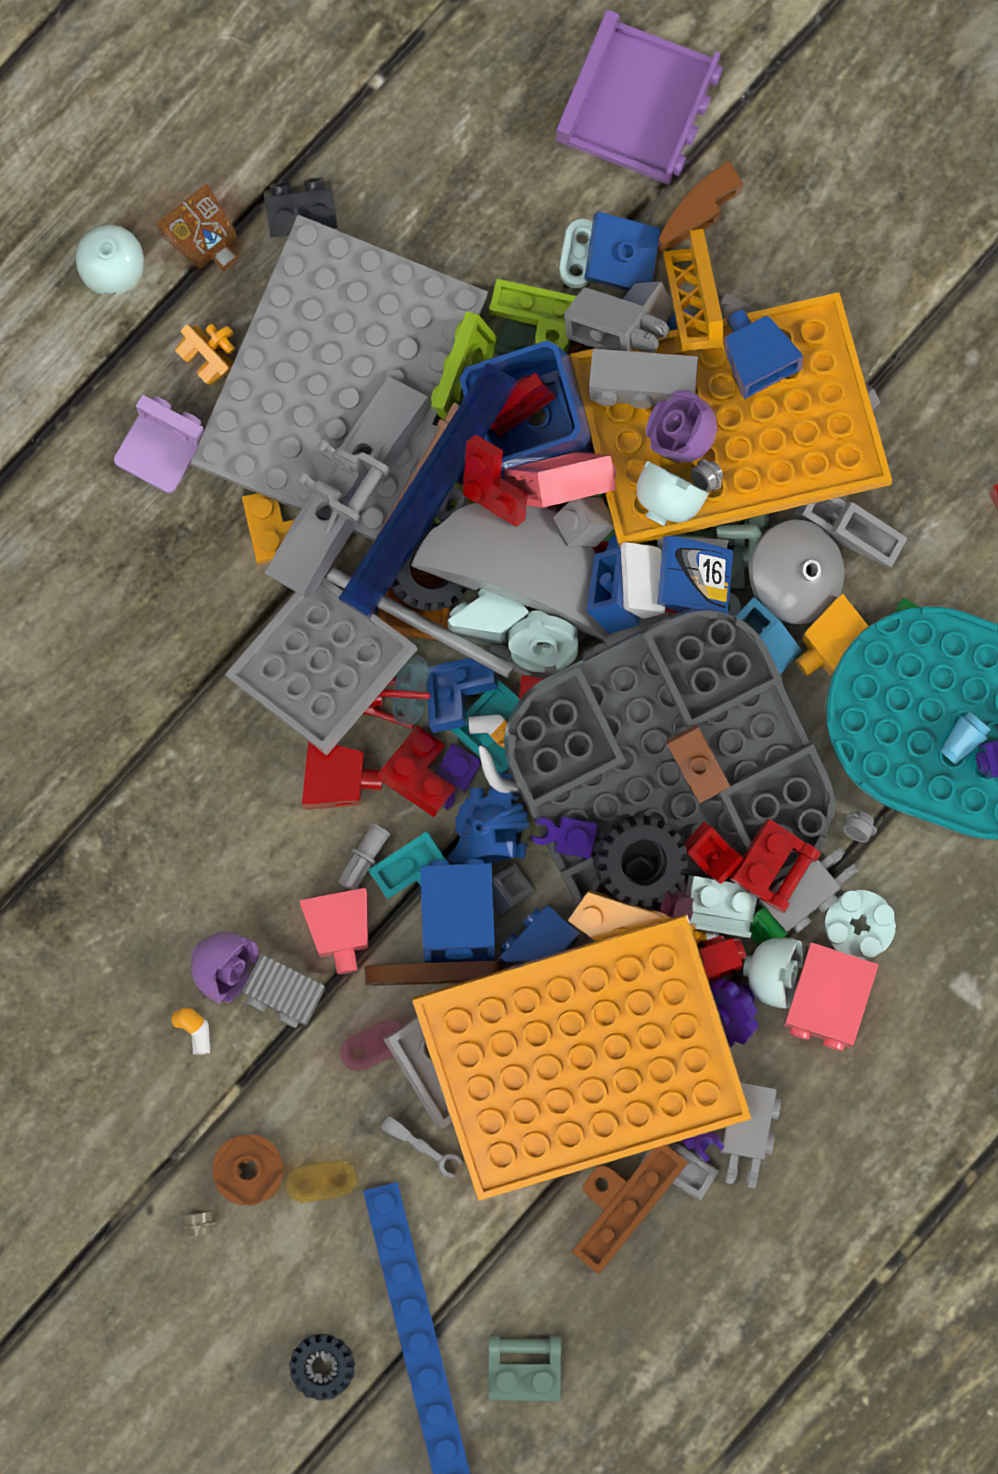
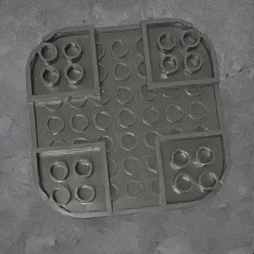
(598, 733)

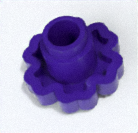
(735, 1010)

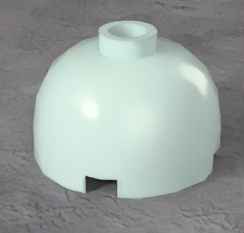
(109, 259)
(668, 495)
(774, 970)

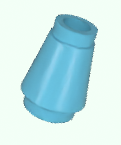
(965, 737)

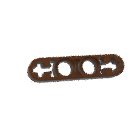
(428, 973)

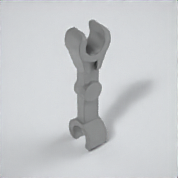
(399, 1132)

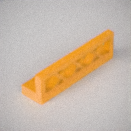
(705, 290)

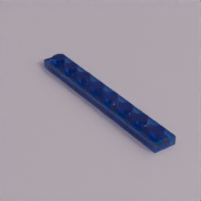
(427, 492)

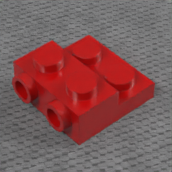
(721, 957)

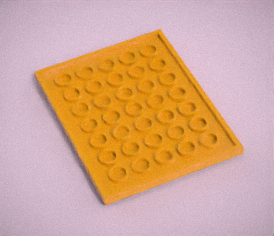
(776, 449)
(582, 1057)

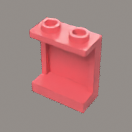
(830, 997)

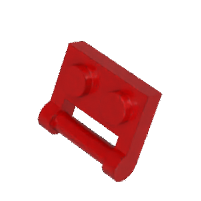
(766, 858)

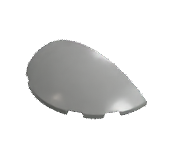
(517, 562)

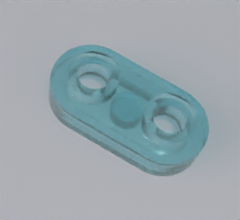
(411, 677)

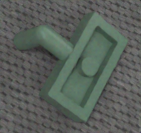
(752, 530)

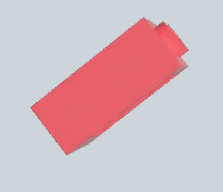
(563, 478)

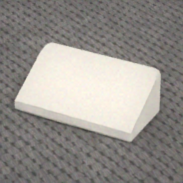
(641, 579)

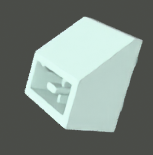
(486, 619)

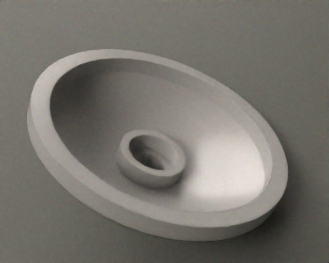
(780, 573)

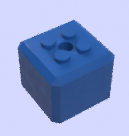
(565, 422)

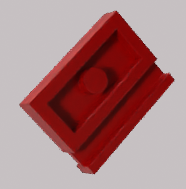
(526, 399)

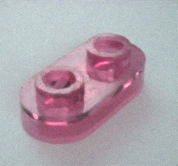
(372, 1043)

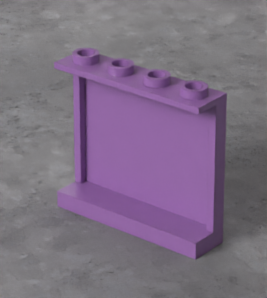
(638, 100)

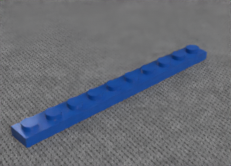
(416, 1330)

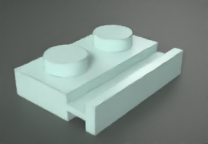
(721, 907)

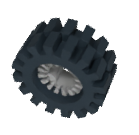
(316, 1385)

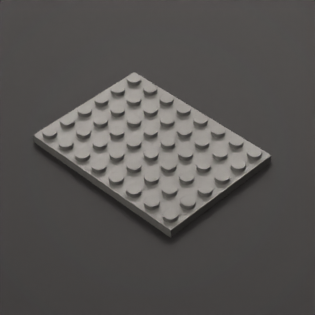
(317, 355)

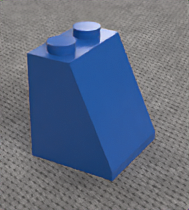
(457, 912)

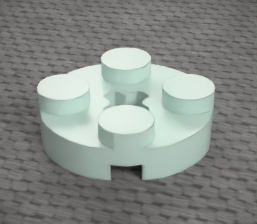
(540, 627)
(852, 906)

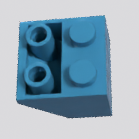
(773, 633)

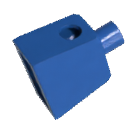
(759, 353)

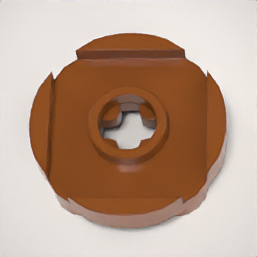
(244, 1149)

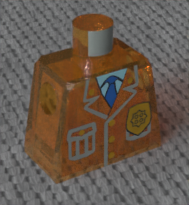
(200, 230)

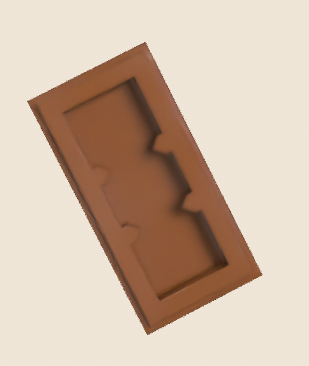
(698, 763)

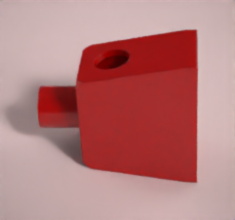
(336, 778)

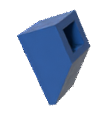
(543, 937)

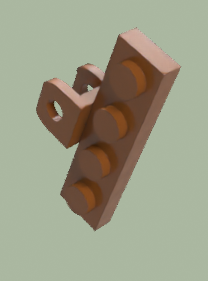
(625, 1204)

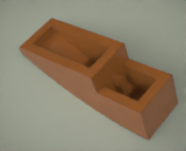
(701, 206)

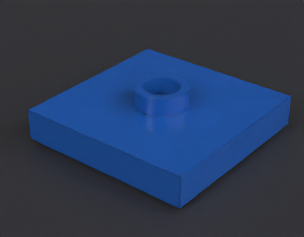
(621, 252)

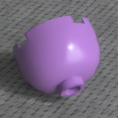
(682, 427)
(222, 964)

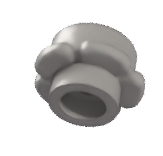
(707, 475)
(859, 826)

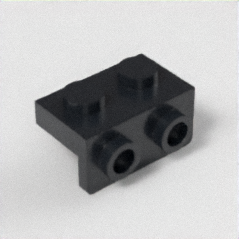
(311, 200)

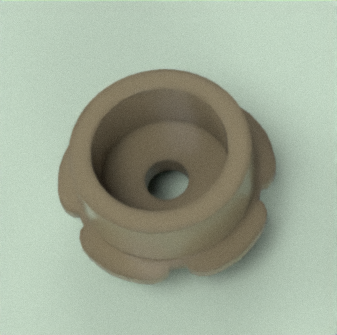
(198, 1223)

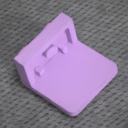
(159, 444)

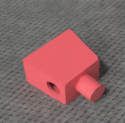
(339, 926)

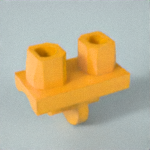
(197, 341)

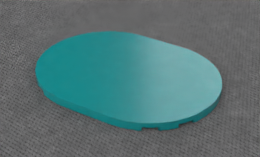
(897, 705)

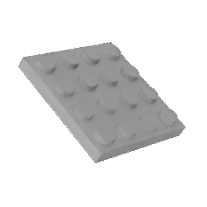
(320, 665)

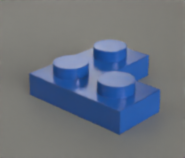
(449, 686)

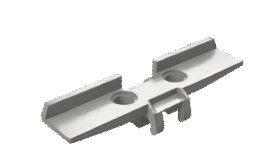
(345, 485)

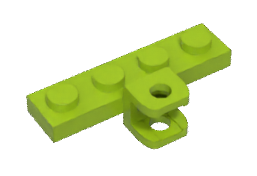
(533, 307)

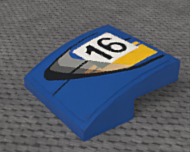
(694, 575)

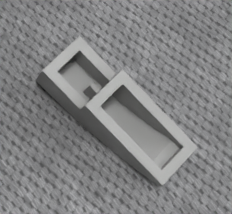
(855, 529)

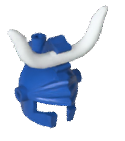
(490, 823)

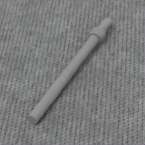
(433, 629)

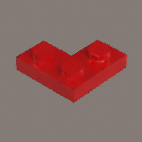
(485, 485)
(410, 773)

